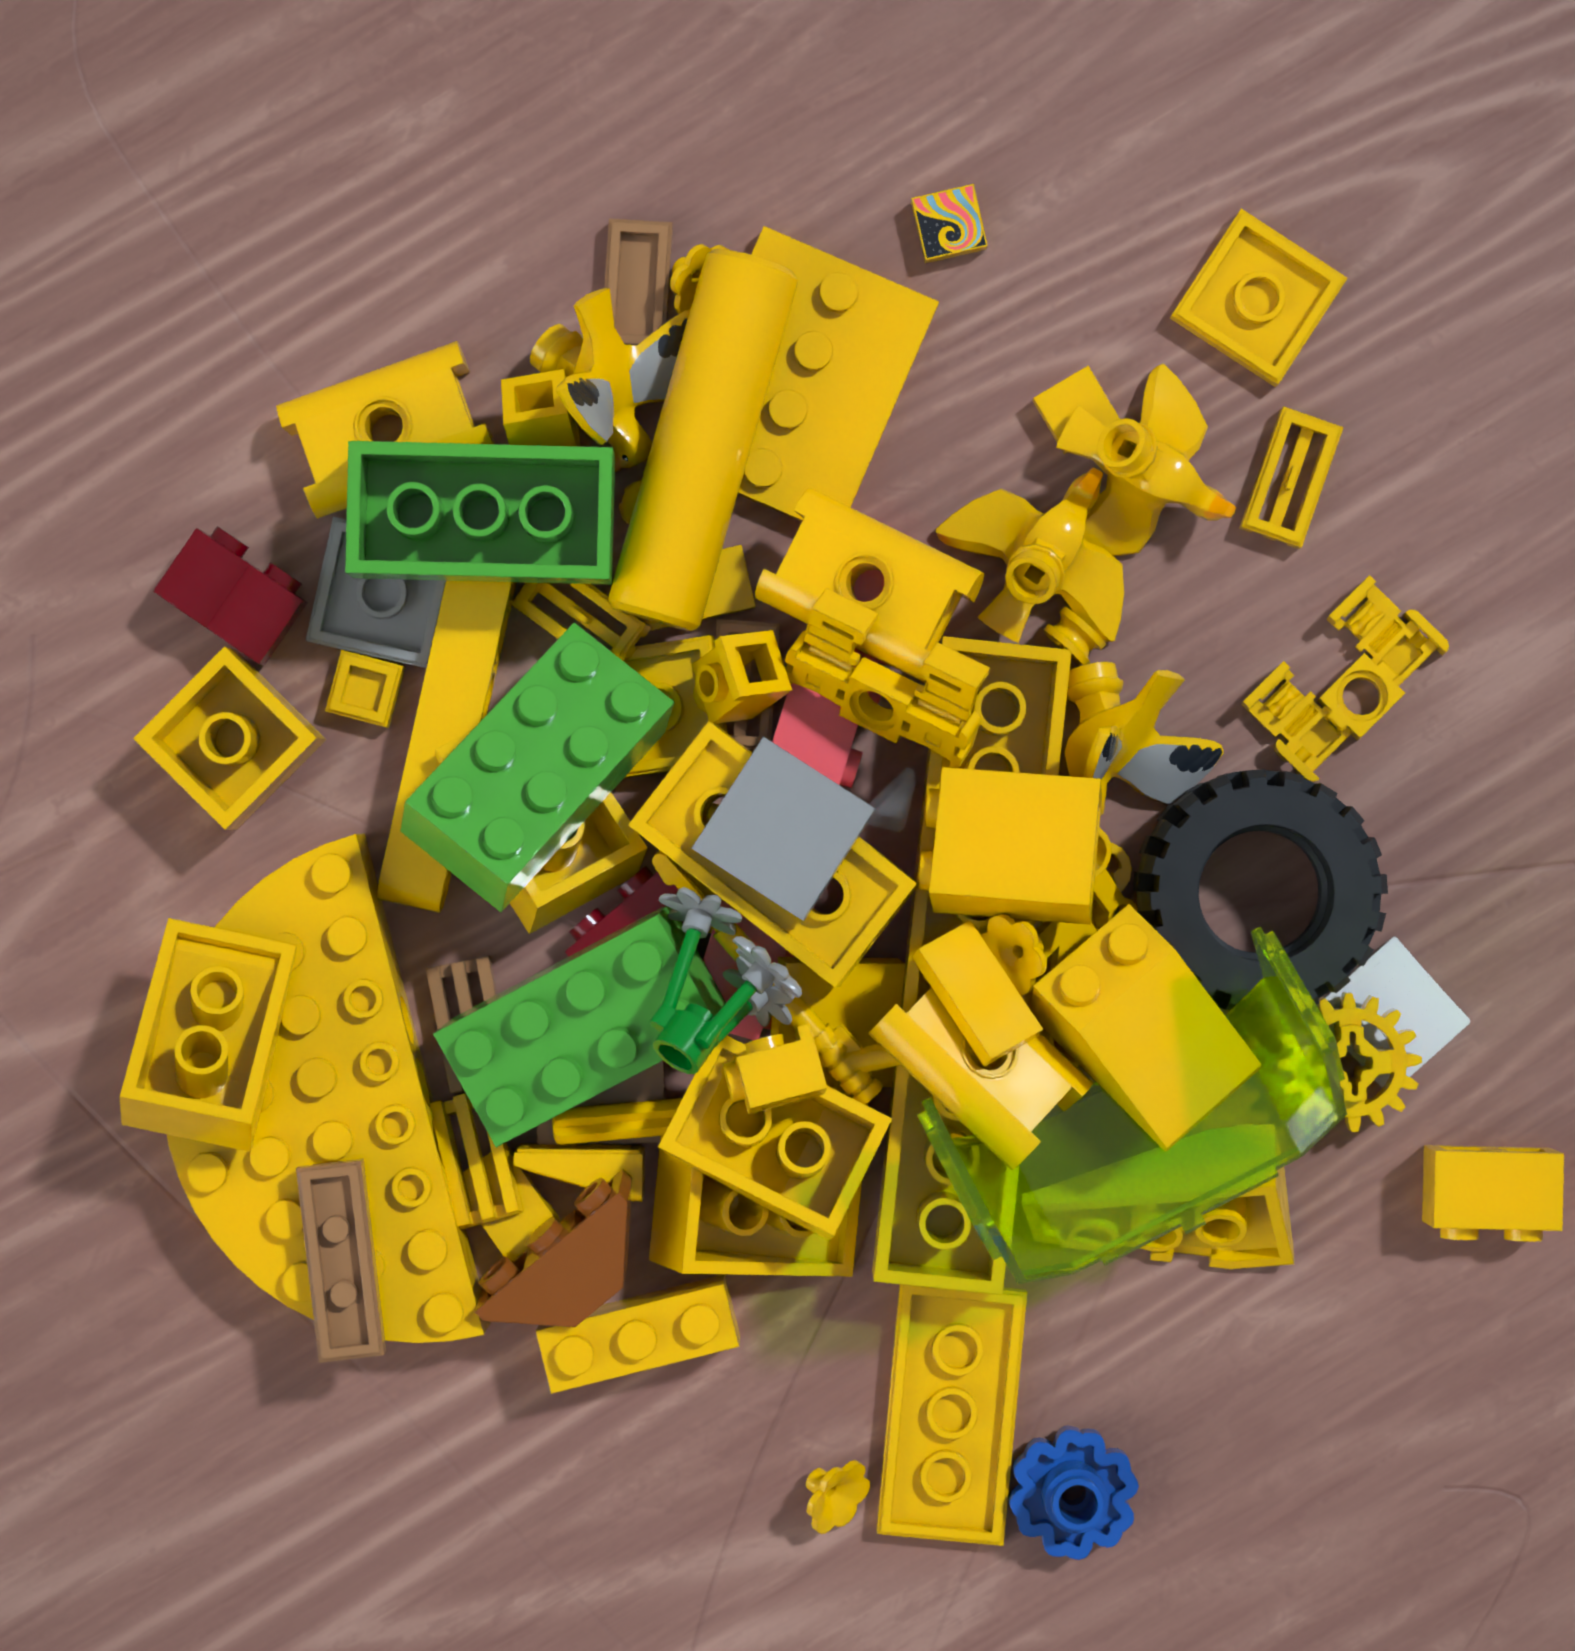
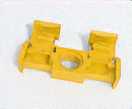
(1396, 654)
(930, 720)

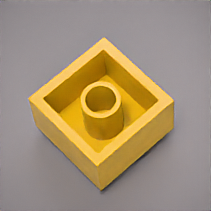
(229, 739)

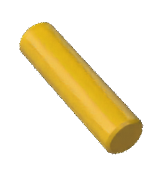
(703, 439)

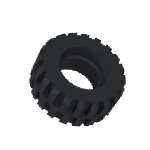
(1278, 804)

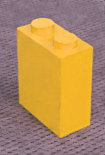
(1012, 845)

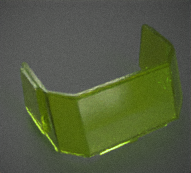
(1109, 1188)

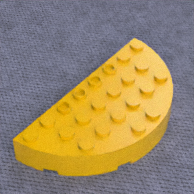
(339, 1089)

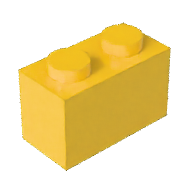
(1493, 1190)

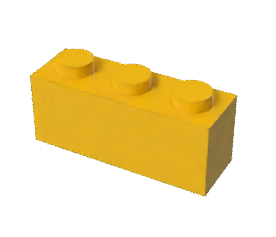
(641, 1334)

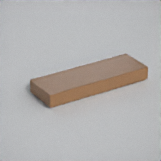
(341, 1260)

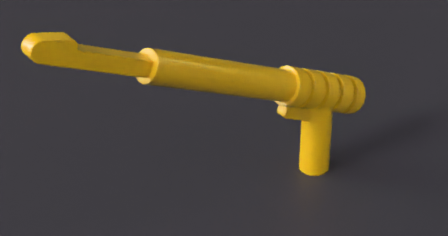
(836, 1046)

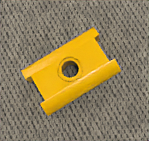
(417, 389)
(840, 545)
(994, 1104)

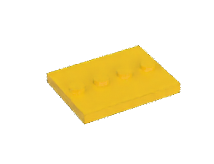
(833, 376)

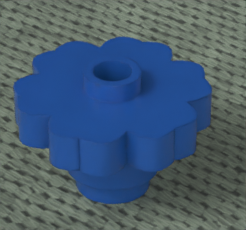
(1073, 1460)

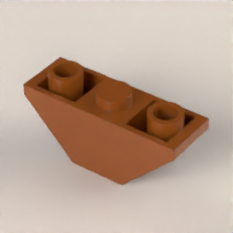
(568, 1263)

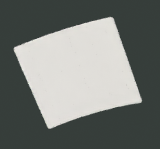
(1405, 986)

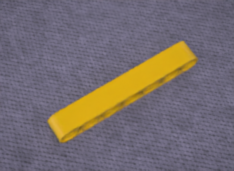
(450, 704)

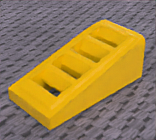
(585, 1163)

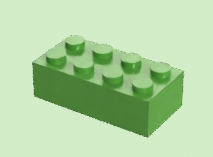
(480, 512)
(536, 767)
(571, 1027)

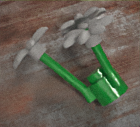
(693, 1033)

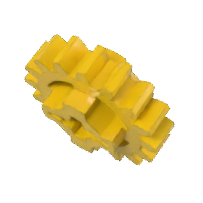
(1378, 1059)

